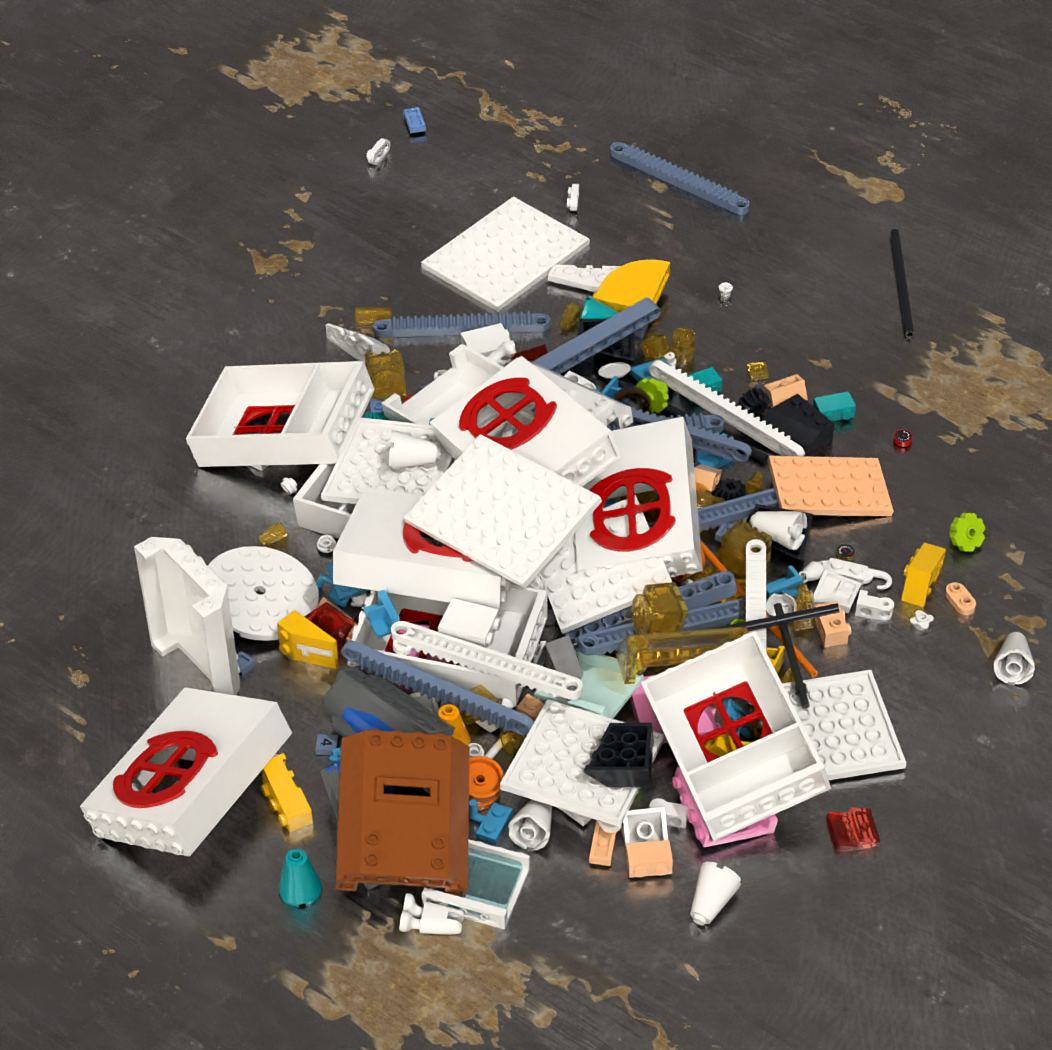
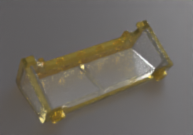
(669, 648)

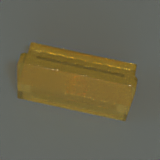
(370, 315)

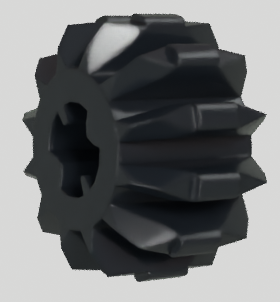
(754, 401)
(730, 489)

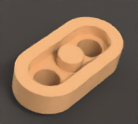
(957, 596)

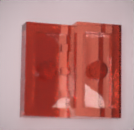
(853, 829)

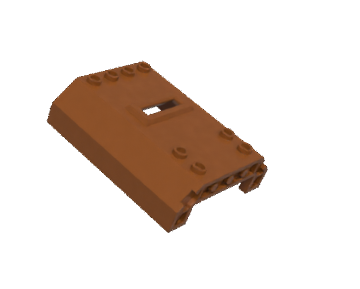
(399, 835)

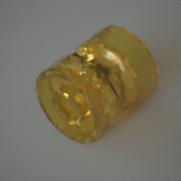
(683, 344)

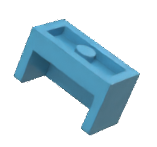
(785, 585)

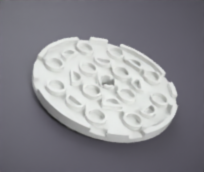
(279, 576)

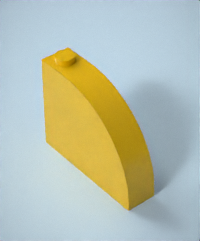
(633, 283)

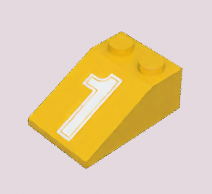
(306, 641)

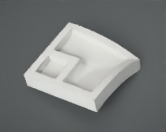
(836, 588)

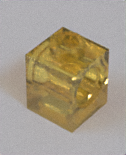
(656, 346)

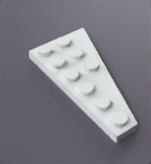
(583, 278)

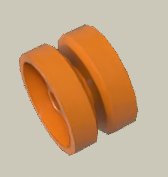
(484, 781)

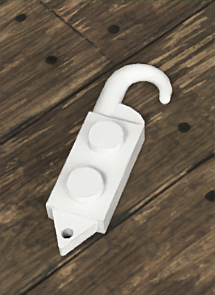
(856, 572)

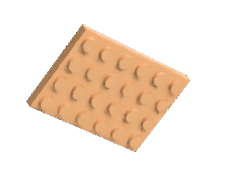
(830, 485)

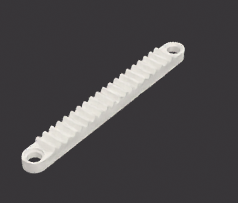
(731, 414)
(756, 586)
(487, 660)

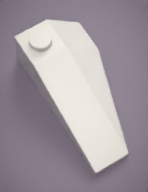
(354, 343)

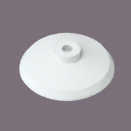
(614, 369)

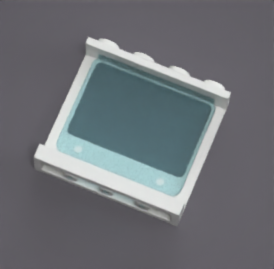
(493, 885)

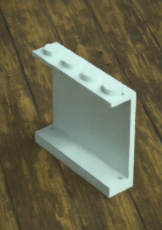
(602, 686)

